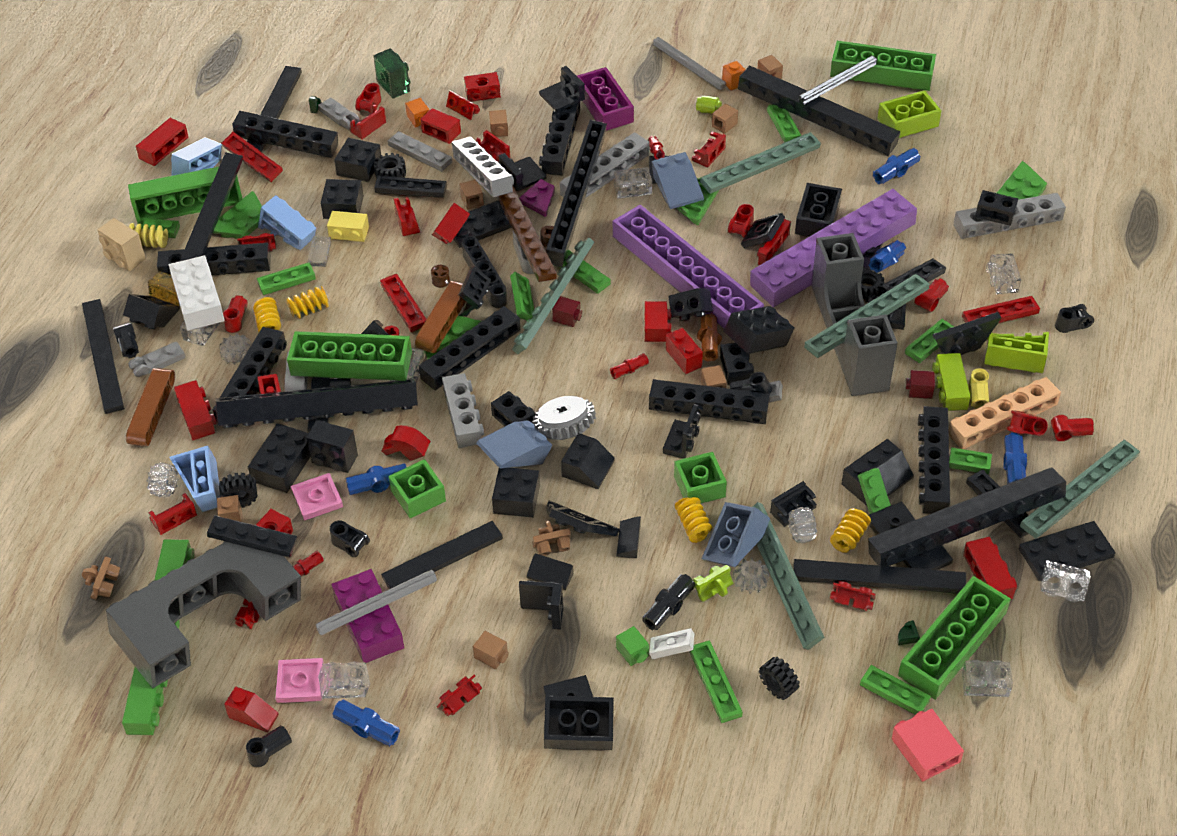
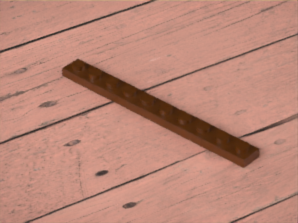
(527, 237)

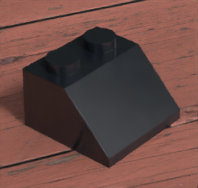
(149, 310)
(586, 461)

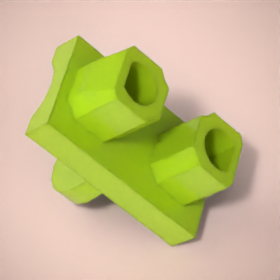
(714, 583)

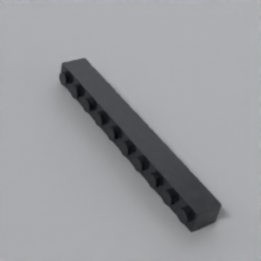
(819, 111)
(576, 192)
(316, 402)
(966, 517)

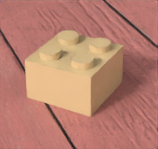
(121, 244)

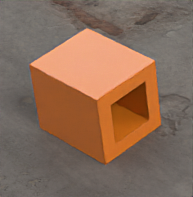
(731, 74)
(416, 110)

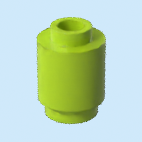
(708, 104)

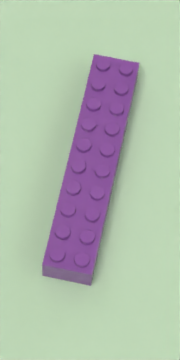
(871, 225)
(680, 262)

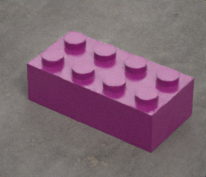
(606, 99)
(375, 632)

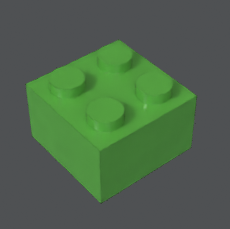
(700, 477)
(417, 488)

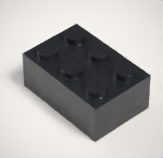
(817, 209)
(759, 329)
(280, 458)
(578, 723)

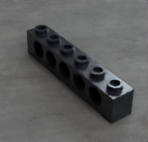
(285, 134)
(559, 140)
(225, 259)
(469, 347)
(257, 362)
(711, 401)
(935, 459)

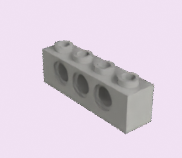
(461, 410)

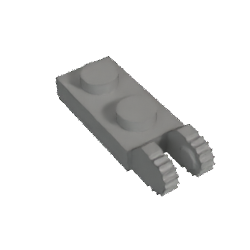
(338, 113)
(157, 359)

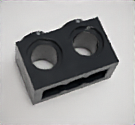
(996, 207)
(685, 304)
(735, 363)
(511, 409)

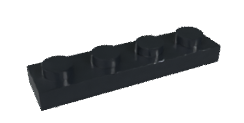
(410, 186)
(928, 271)
(983, 483)
(252, 536)

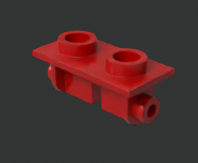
(461, 105)
(263, 238)
(845, 592)
(247, 615)
(452, 701)

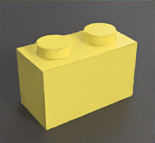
(348, 226)

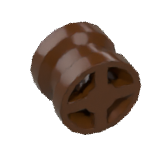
(545, 234)
(440, 276)

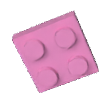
(316, 496)
(298, 680)

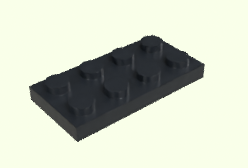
(483, 223)
(1071, 547)

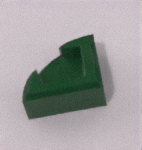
(313, 103)
(908, 634)

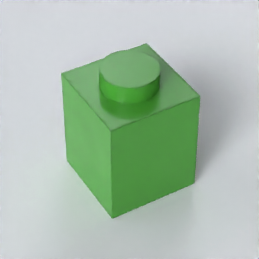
(632, 646)

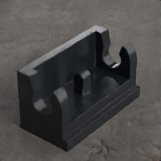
(794, 498)

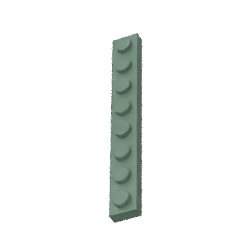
(760, 162)
(550, 298)
(881, 305)
(1080, 488)
(788, 586)

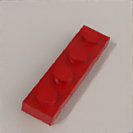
(252, 156)
(403, 302)
(1008, 310)

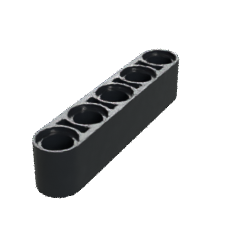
(476, 256)

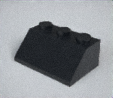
(892, 466)

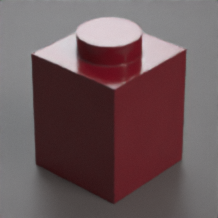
(566, 311)
(920, 384)

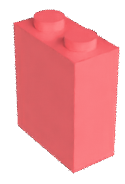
(927, 744)

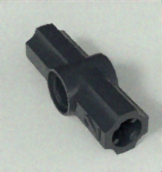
(668, 602)

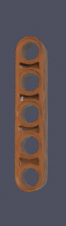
(440, 319)
(150, 407)

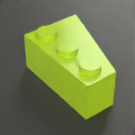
(1018, 352)

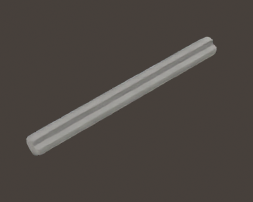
(689, 63)
(376, 602)

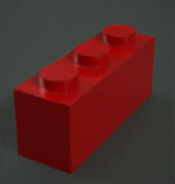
(162, 141)
(195, 409)
(988, 566)

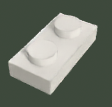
(671, 643)

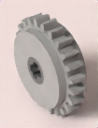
(564, 417)

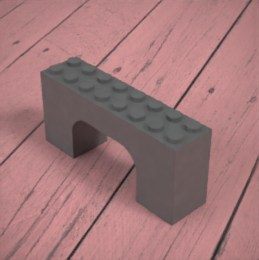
(869, 342)
(147, 617)

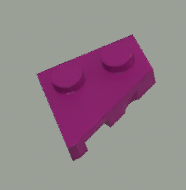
(539, 197)

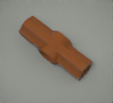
(709, 337)

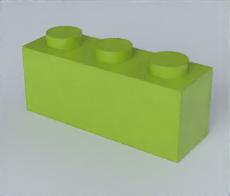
(951, 382)

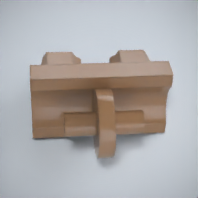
(553, 535)
(100, 586)

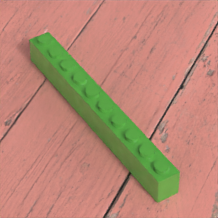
(144, 702)

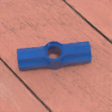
(896, 166)
(887, 256)
(1014, 458)
(374, 479)
(366, 722)

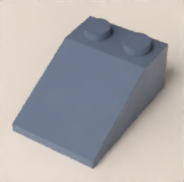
(677, 180)
(516, 445)
(735, 534)

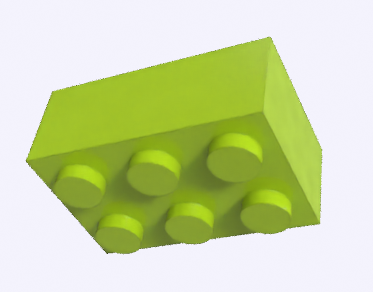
(910, 113)

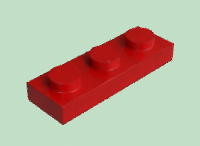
(771, 247)

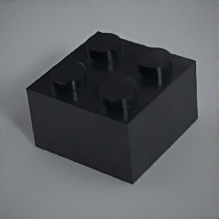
(357, 159)
(341, 196)
(332, 446)
(516, 492)

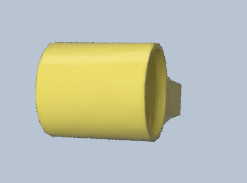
(979, 388)

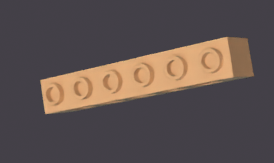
(997, 415)

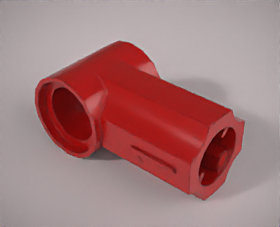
(929, 299)
(235, 313)
(1066, 428)

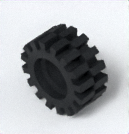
(390, 161)
(874, 279)
(245, 485)
(779, 678)

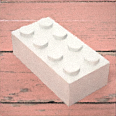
(196, 292)

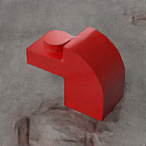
(407, 441)

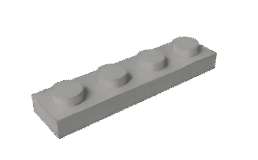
(420, 151)

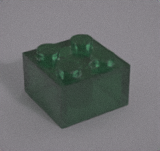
(392, 73)

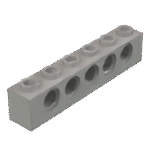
(618, 158)
(482, 167)
(1028, 213)

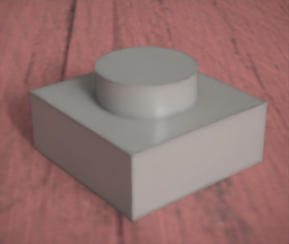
(776, 393)

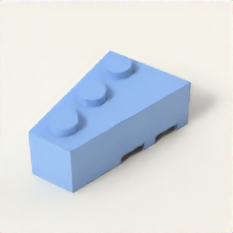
(196, 157)
(286, 222)
(200, 476)

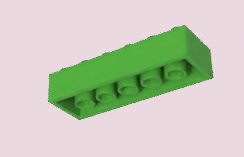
(893, 65)
(176, 195)
(350, 356)
(954, 637)

